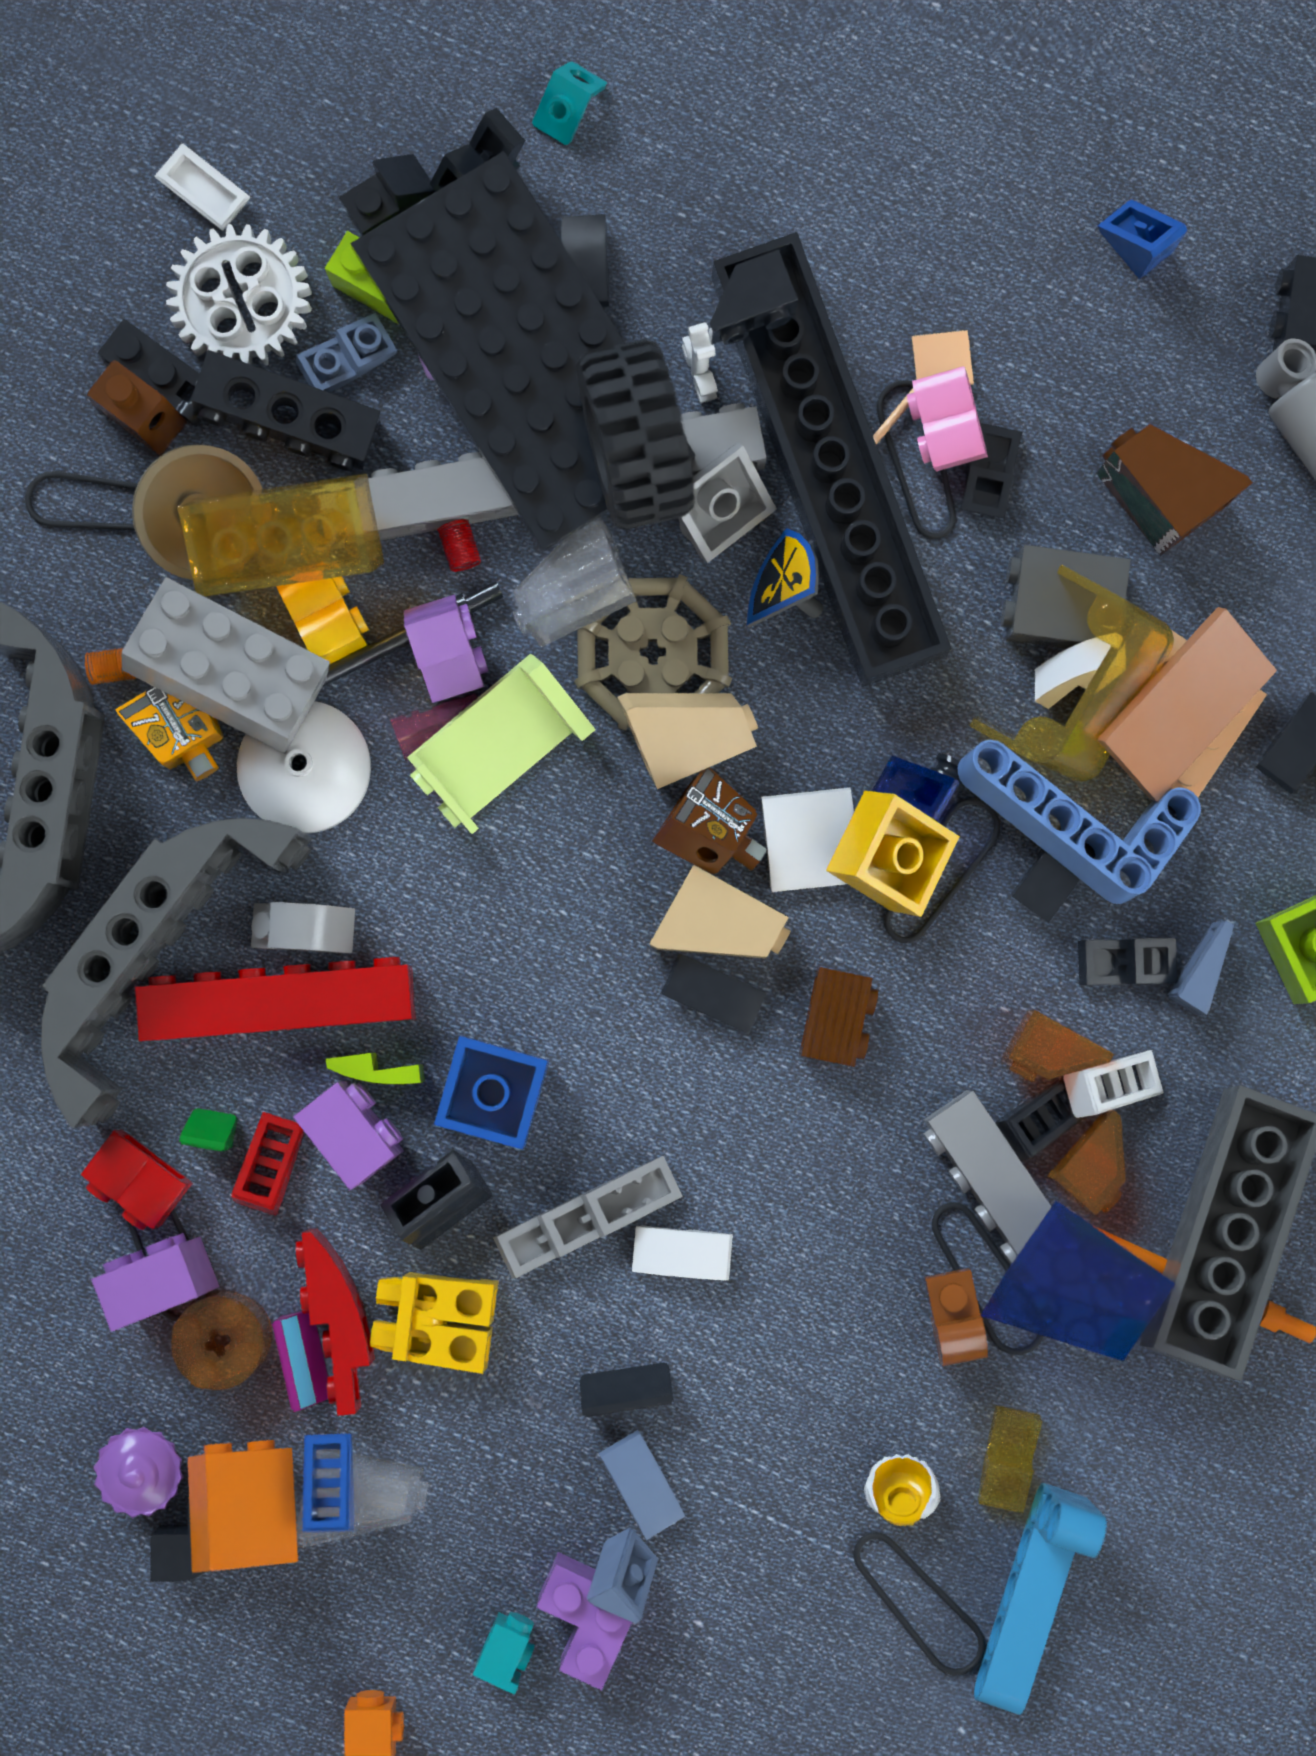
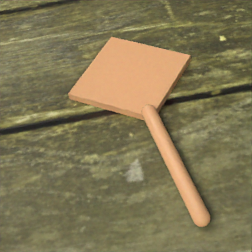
(932, 356)

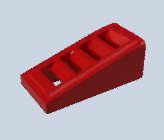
(253, 1158)

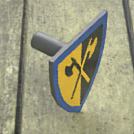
(786, 580)

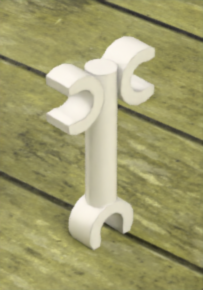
(697, 352)

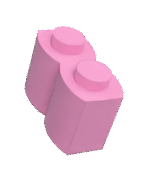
(948, 419)

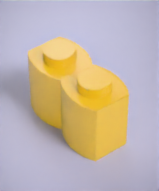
(324, 617)

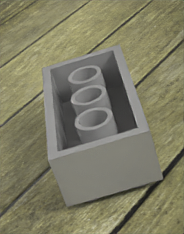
(224, 665)

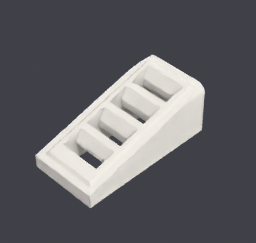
(1088, 1093)

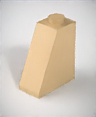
(687, 731)
(719, 920)

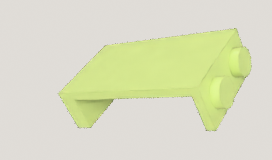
(496, 740)

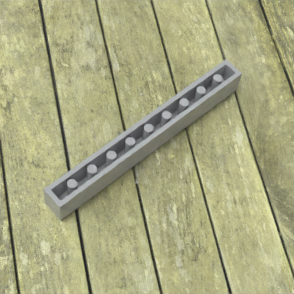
(468, 489)

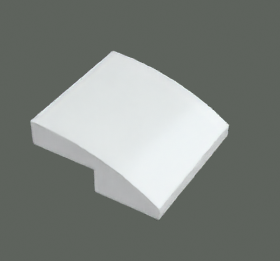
(803, 836)

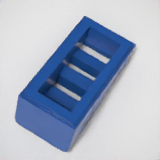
(311, 1522)

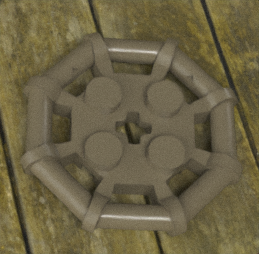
(669, 632)

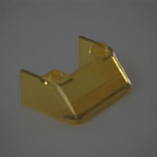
(1135, 656)

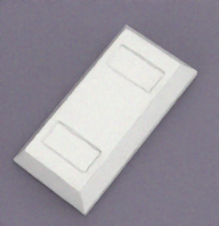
(202, 187)

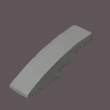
(587, 1217)

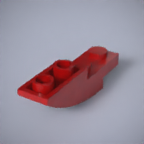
(335, 1300)

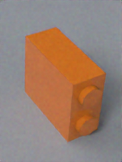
(242, 1507)

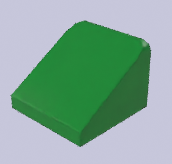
(209, 1130)

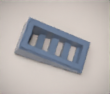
(1201, 974)

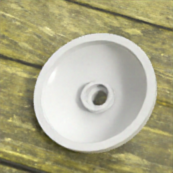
(321, 792)

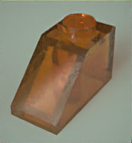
(1050, 1049)
(1094, 1165)

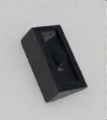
(626, 1389)

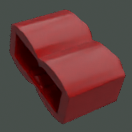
(135, 1180)

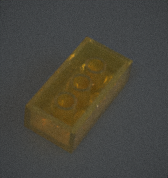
(281, 535)

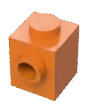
(372, 1725)

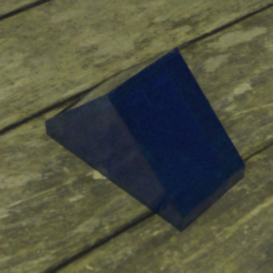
(917, 785)

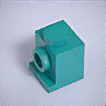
(505, 1651)

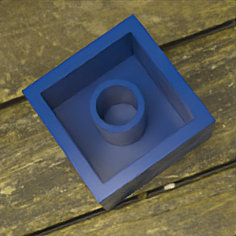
(491, 1092)

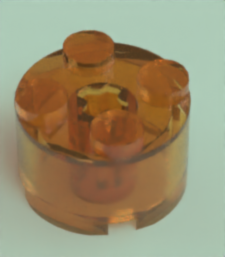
(212, 1364)

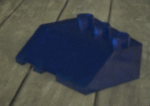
(1079, 1287)

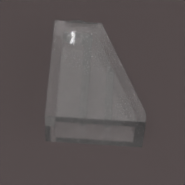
(573, 586)
(383, 1496)

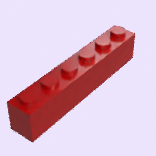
(275, 1002)

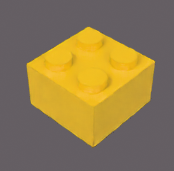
(892, 853)

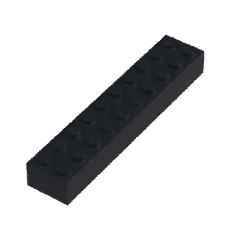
(838, 479)

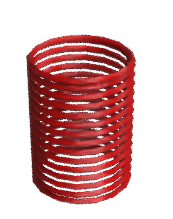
(457, 552)

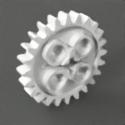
(275, 282)

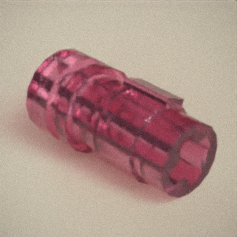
(418, 728)

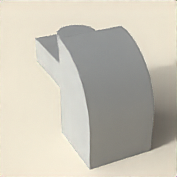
(303, 927)

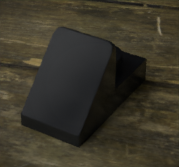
(393, 189)

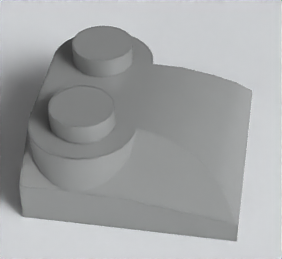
(727, 503)

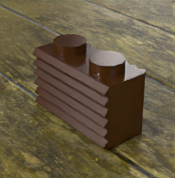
(838, 1016)

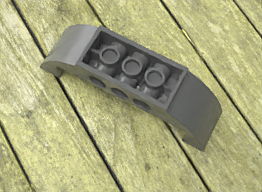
(57, 712)
(79, 994)

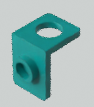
(566, 101)

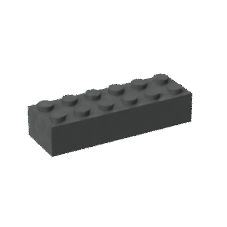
(1233, 1232)

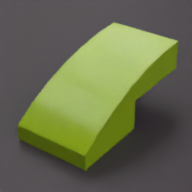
(365, 1068)

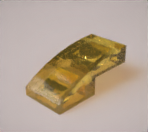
(1009, 1459)

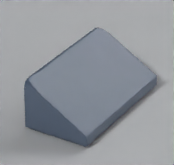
(623, 1576)

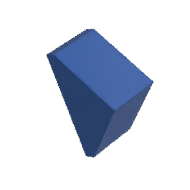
(1142, 236)

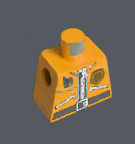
(173, 731)

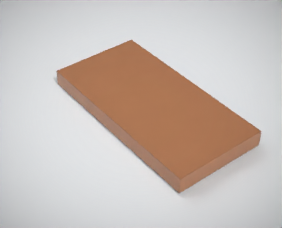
(1187, 704)

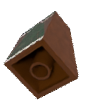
(1167, 484)

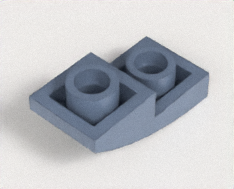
(348, 355)
(642, 1484)

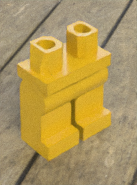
(422, 1318)

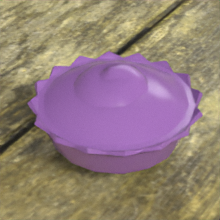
(138, 1472)

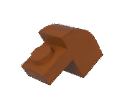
(956, 1317)

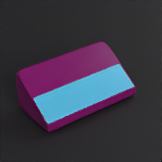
(301, 1360)

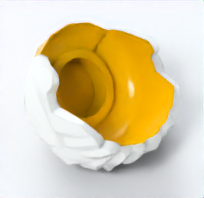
(902, 1489)

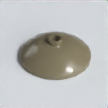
(174, 480)

